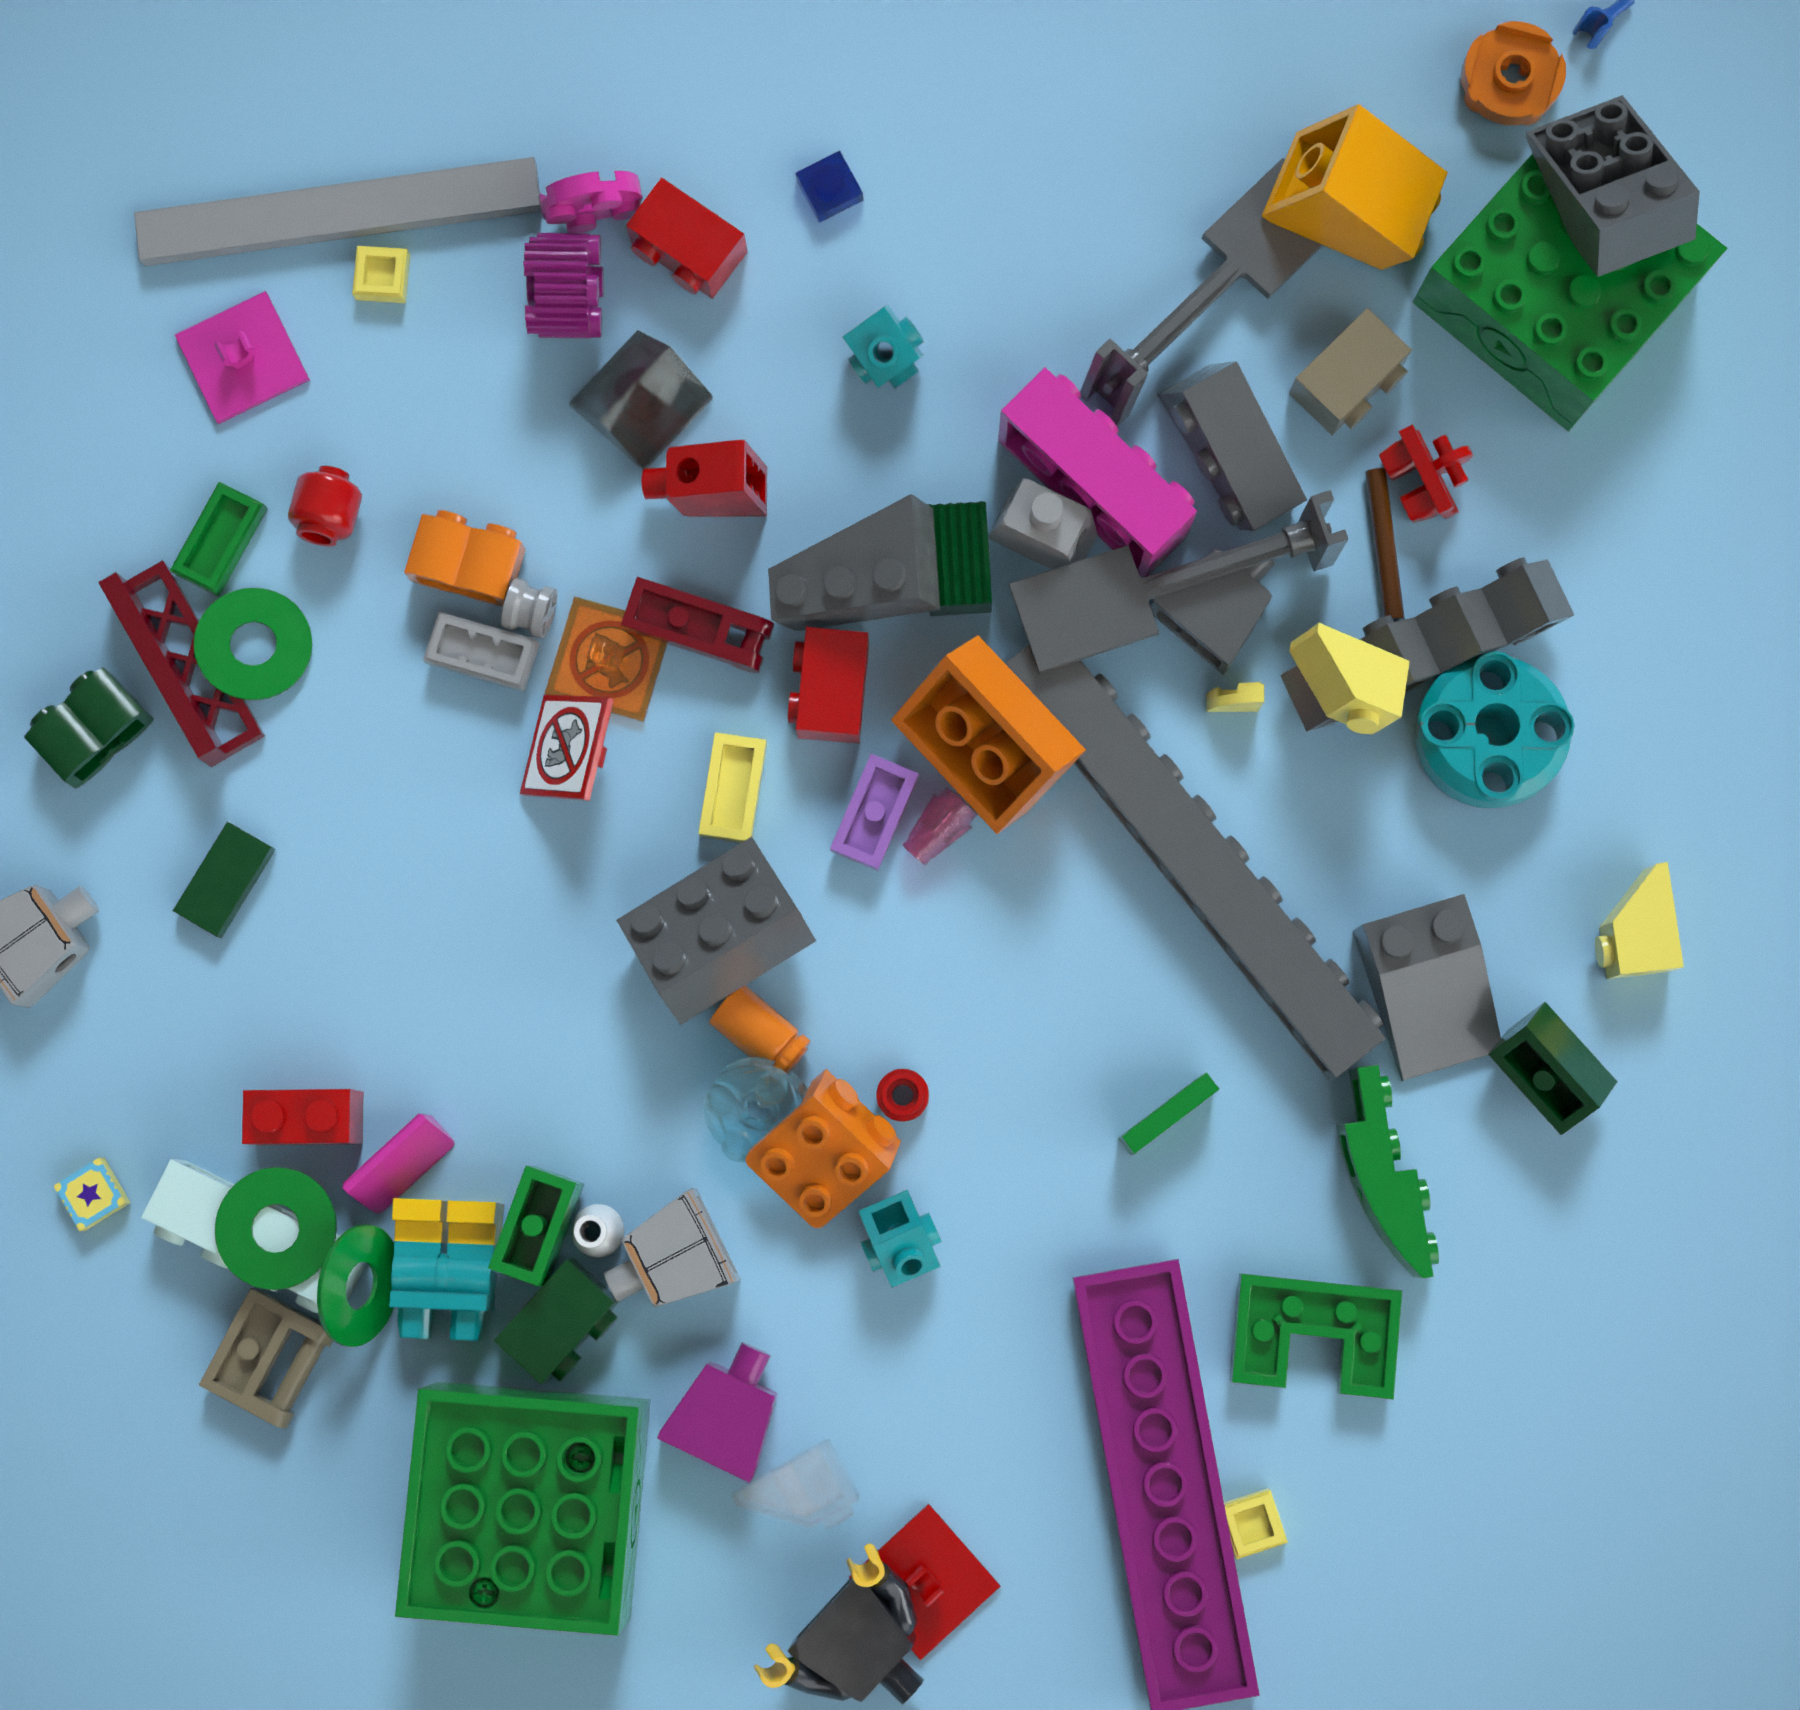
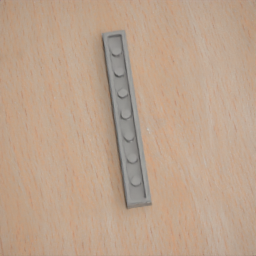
(337, 211)

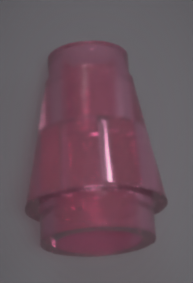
(939, 826)

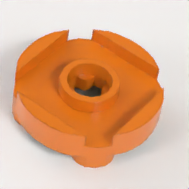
(1537, 59)

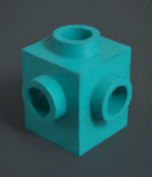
(865, 343)
(899, 1239)

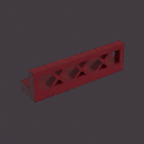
(164, 670)

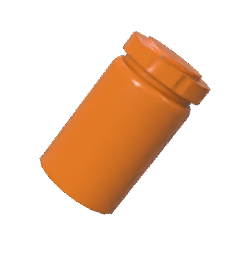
(759, 1029)

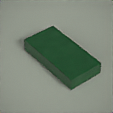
(224, 880)

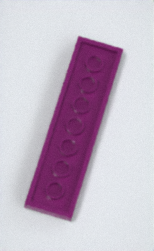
(1165, 1487)

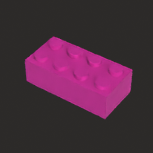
(1090, 464)

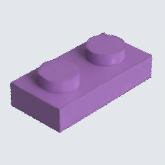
(874, 812)

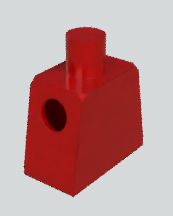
(710, 480)

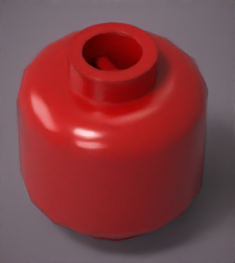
(324, 506)

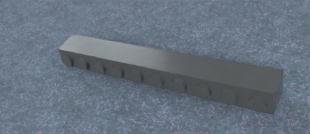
(1206, 868)

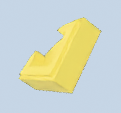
(1247, 698)

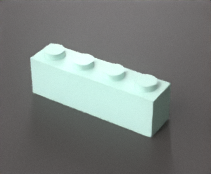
(187, 1209)

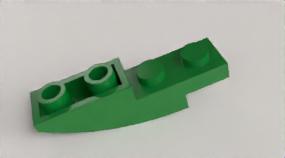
(1388, 1197)

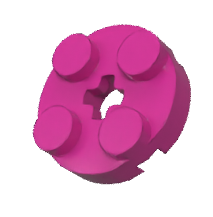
(584, 199)

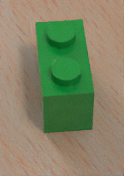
(536, 1225)

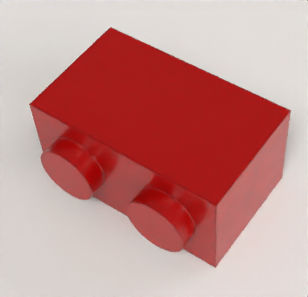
(685, 239)
(830, 686)
(302, 1117)

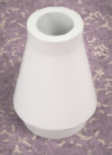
(611, 1230)

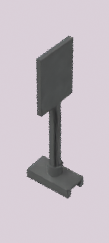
(1251, 250)
(1106, 602)

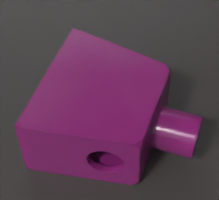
(725, 1414)

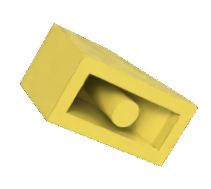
(1351, 678)
(1641, 929)

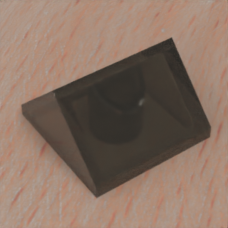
(642, 398)

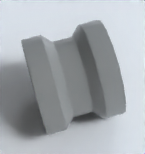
(529, 608)

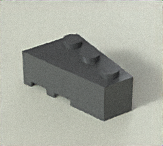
(1233, 445)
(862, 572)

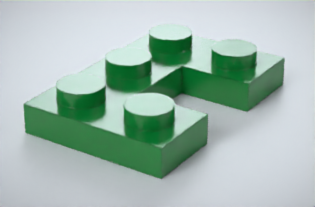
(1358, 1315)

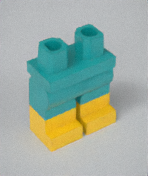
(444, 1264)

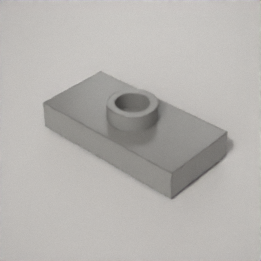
(481, 651)

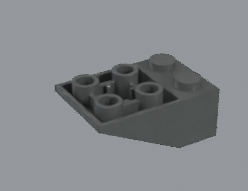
(1614, 185)

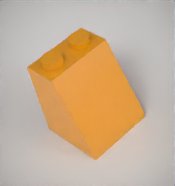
(1357, 189)

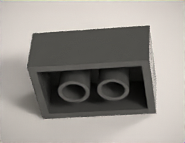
(715, 930)

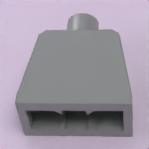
(1044, 526)

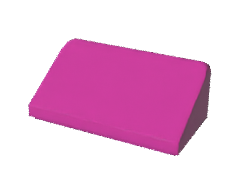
(399, 1163)

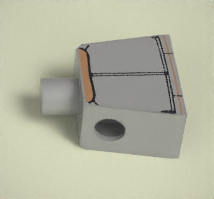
(40, 940)
(673, 1255)

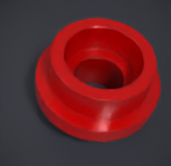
(890, 1083)

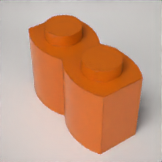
(464, 558)

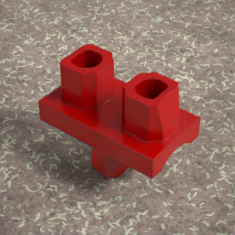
(1413, 454)

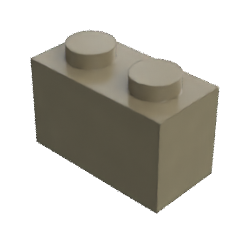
(1351, 372)

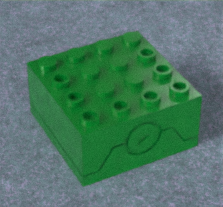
(1538, 310)
(523, 1508)

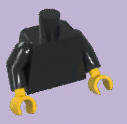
(853, 1640)

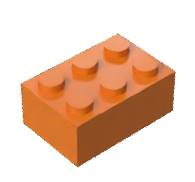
(987, 734)

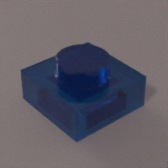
(829, 186)

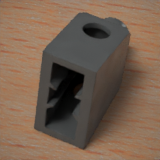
(1216, 614)

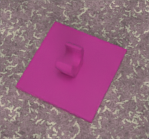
(242, 357)

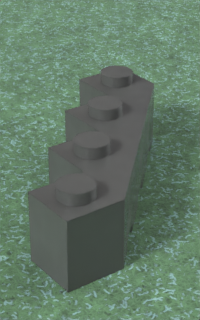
(1456, 629)

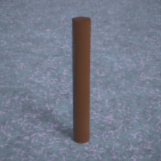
(1384, 543)

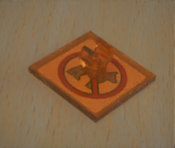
(606, 660)

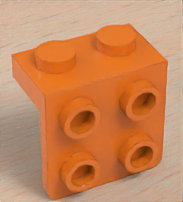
(825, 1151)

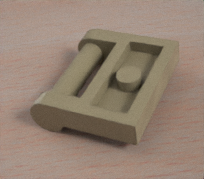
(252, 1350)

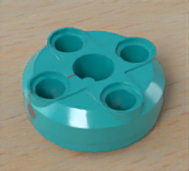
(1493, 731)

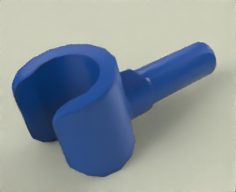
(1599, 21)

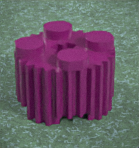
(564, 285)

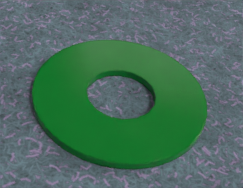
(253, 681)
(236, 1219)
(339, 1320)

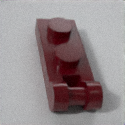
(695, 624)

